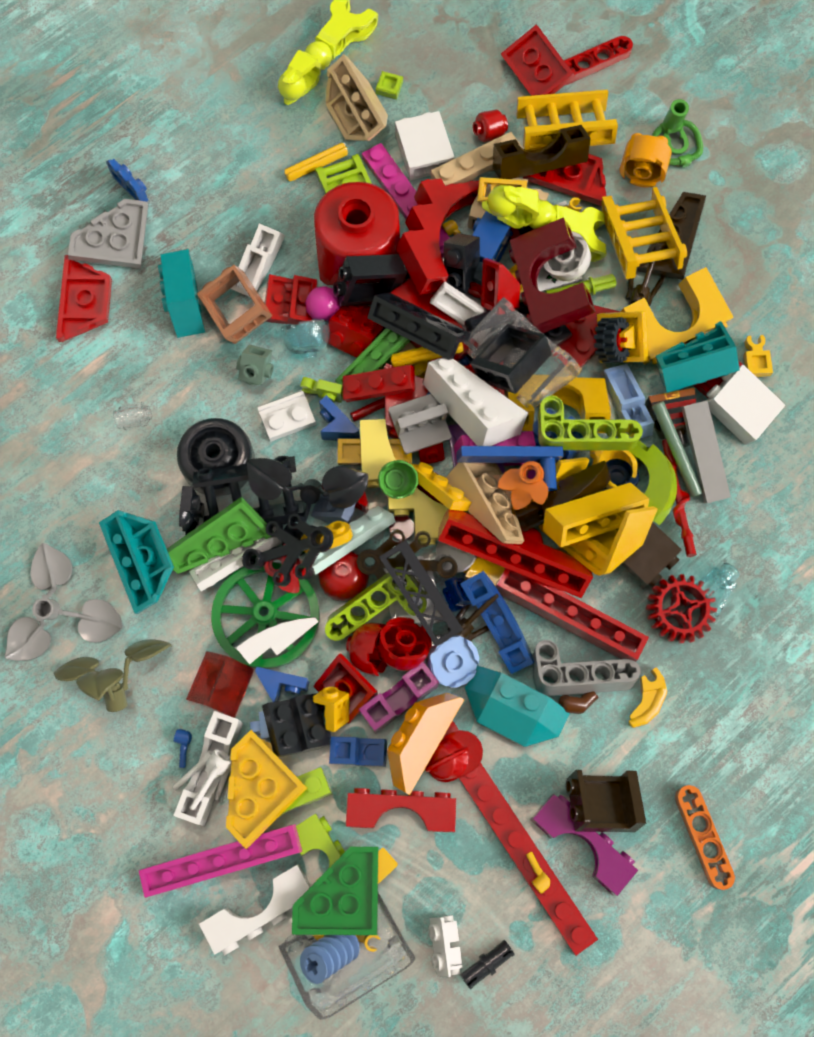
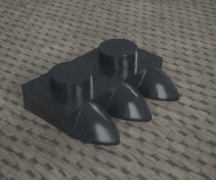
(190, 509)

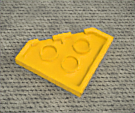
(257, 789)

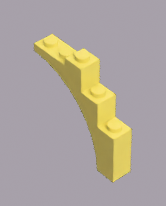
(374, 455)

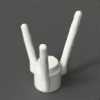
(217, 765)

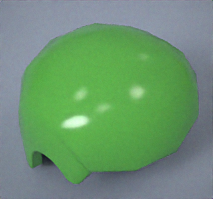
(398, 479)

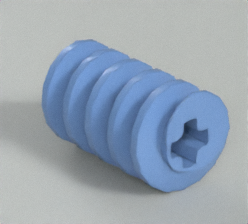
(328, 956)

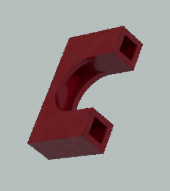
(530, 254)

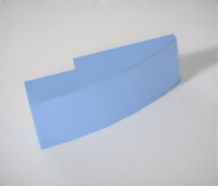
(628, 397)

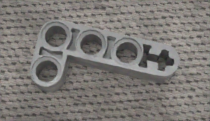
(583, 670)

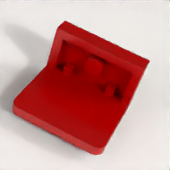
(352, 329)

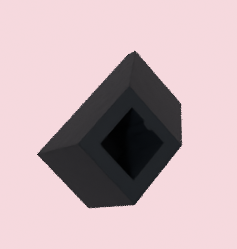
(461, 260)

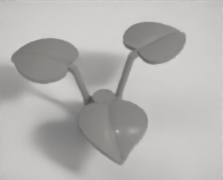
(28, 638)

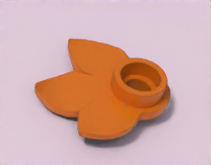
(524, 489)

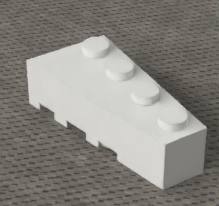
(473, 403)

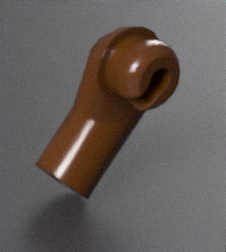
(577, 705)

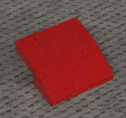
(287, 298)

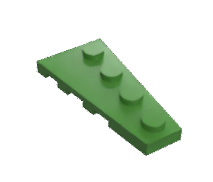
(225, 531)

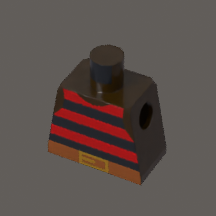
(673, 403)

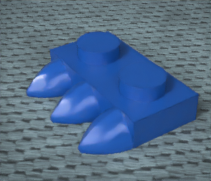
(124, 177)

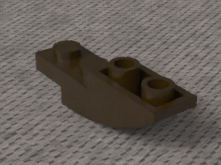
(573, 487)

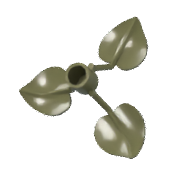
(106, 682)

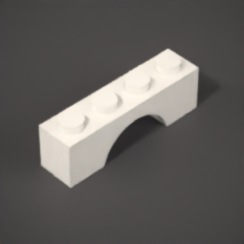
(220, 735)
(227, 928)

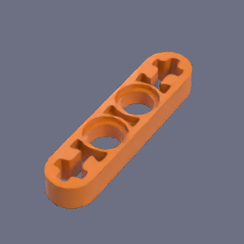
(699, 839)

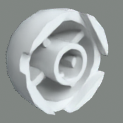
(570, 264)

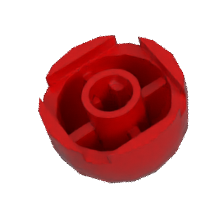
(343, 578)
(403, 644)
(364, 649)

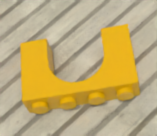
(706, 306)
(585, 395)

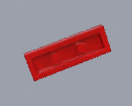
(379, 383)

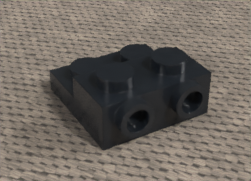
(296, 725)

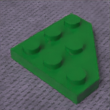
(342, 898)

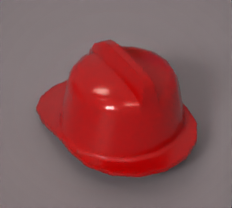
(455, 756)

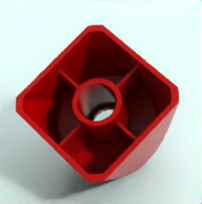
(354, 222)

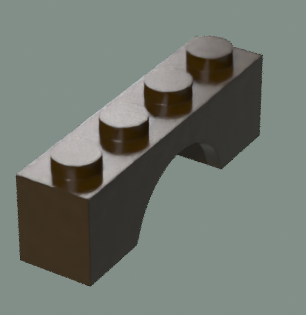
(566, 149)

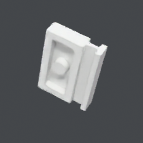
(286, 416)

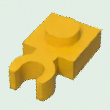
(756, 358)

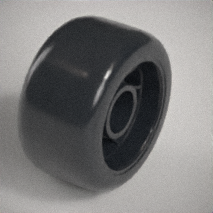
(208, 438)

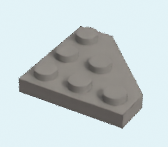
(113, 236)

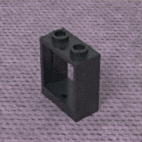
(387, 268)
(487, 362)

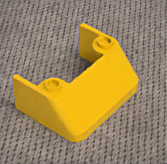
(608, 550)

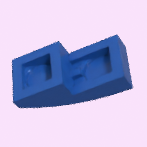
(358, 751)

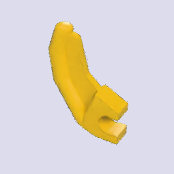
(652, 699)

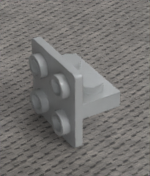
(420, 423)

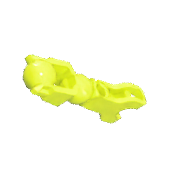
(341, 30)
(522, 208)

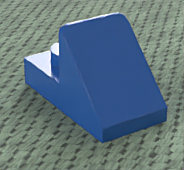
(340, 425)
(275, 680)

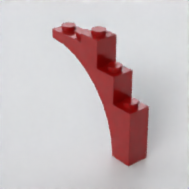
(420, 245)

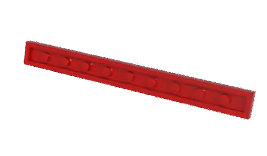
(517, 844)

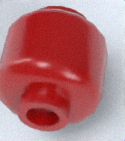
(490, 125)

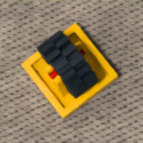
(621, 337)

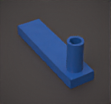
(545, 455)

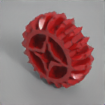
(685, 618)

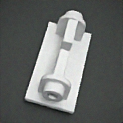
(445, 960)

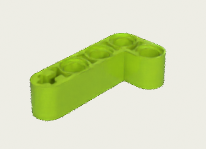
(588, 429)
(372, 606)

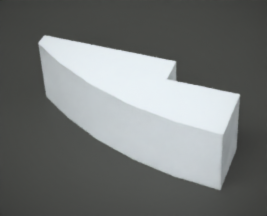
(259, 256)
(276, 638)

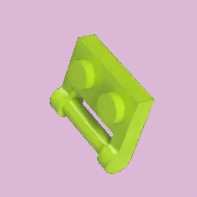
(356, 175)

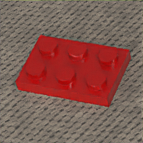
(537, 63)

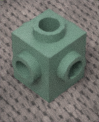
(255, 365)

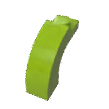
(662, 479)

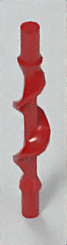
(679, 511)

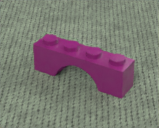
(611, 868)

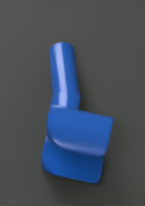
(184, 738)

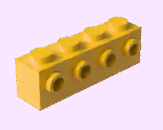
(592, 514)

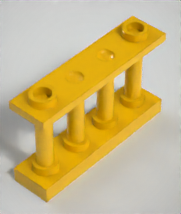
(574, 103)
(624, 244)

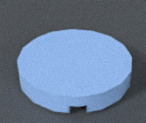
(453, 661)

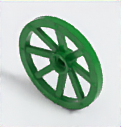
(262, 621)

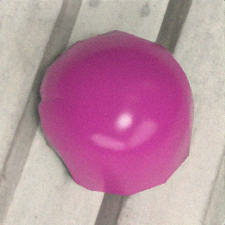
(322, 303)

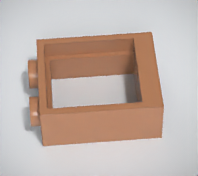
(246, 322)

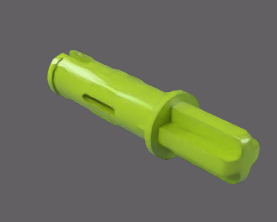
(593, 284)

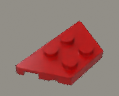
(580, 180)
(82, 299)
(582, 342)

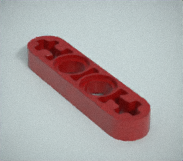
(597, 64)

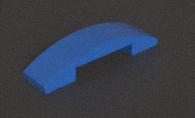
(500, 622)

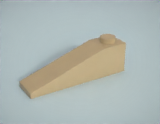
(488, 503)

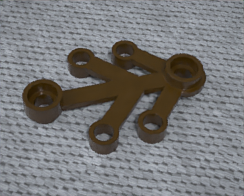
(399, 561)

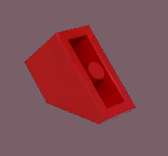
(498, 283)

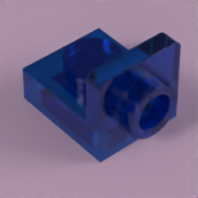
(455, 594)

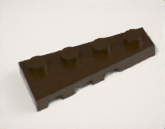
(686, 219)

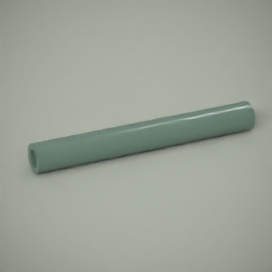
(677, 449)

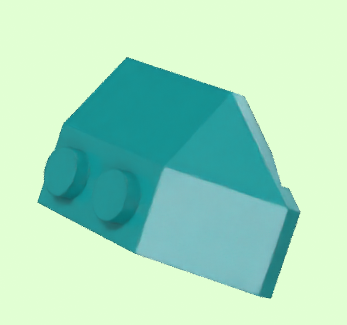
(138, 557)
(514, 708)

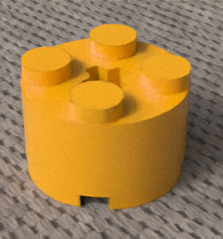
(646, 160)

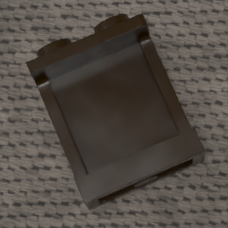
(652, 557)
(605, 802)

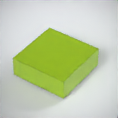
(389, 85)

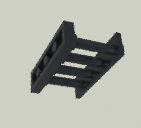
(233, 474)

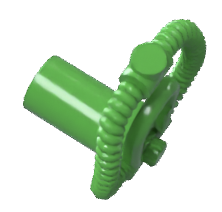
(674, 123)

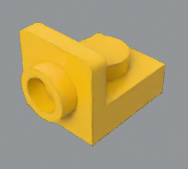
(336, 707)

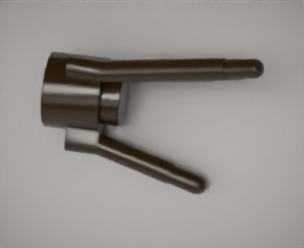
(642, 290)
(466, 623)

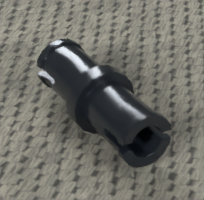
(487, 964)

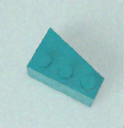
(180, 293)
(699, 360)

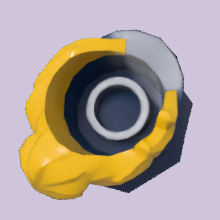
(621, 466)

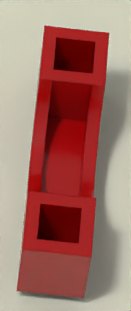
(366, 808)

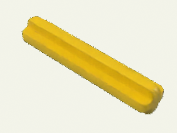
(315, 161)
(416, 356)

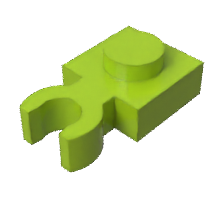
(323, 388)

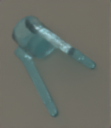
(722, 578)

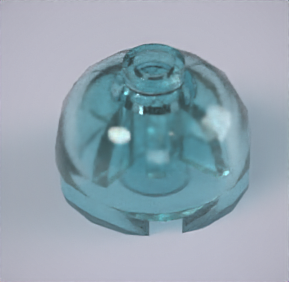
(306, 337)

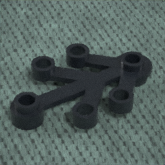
(292, 549)

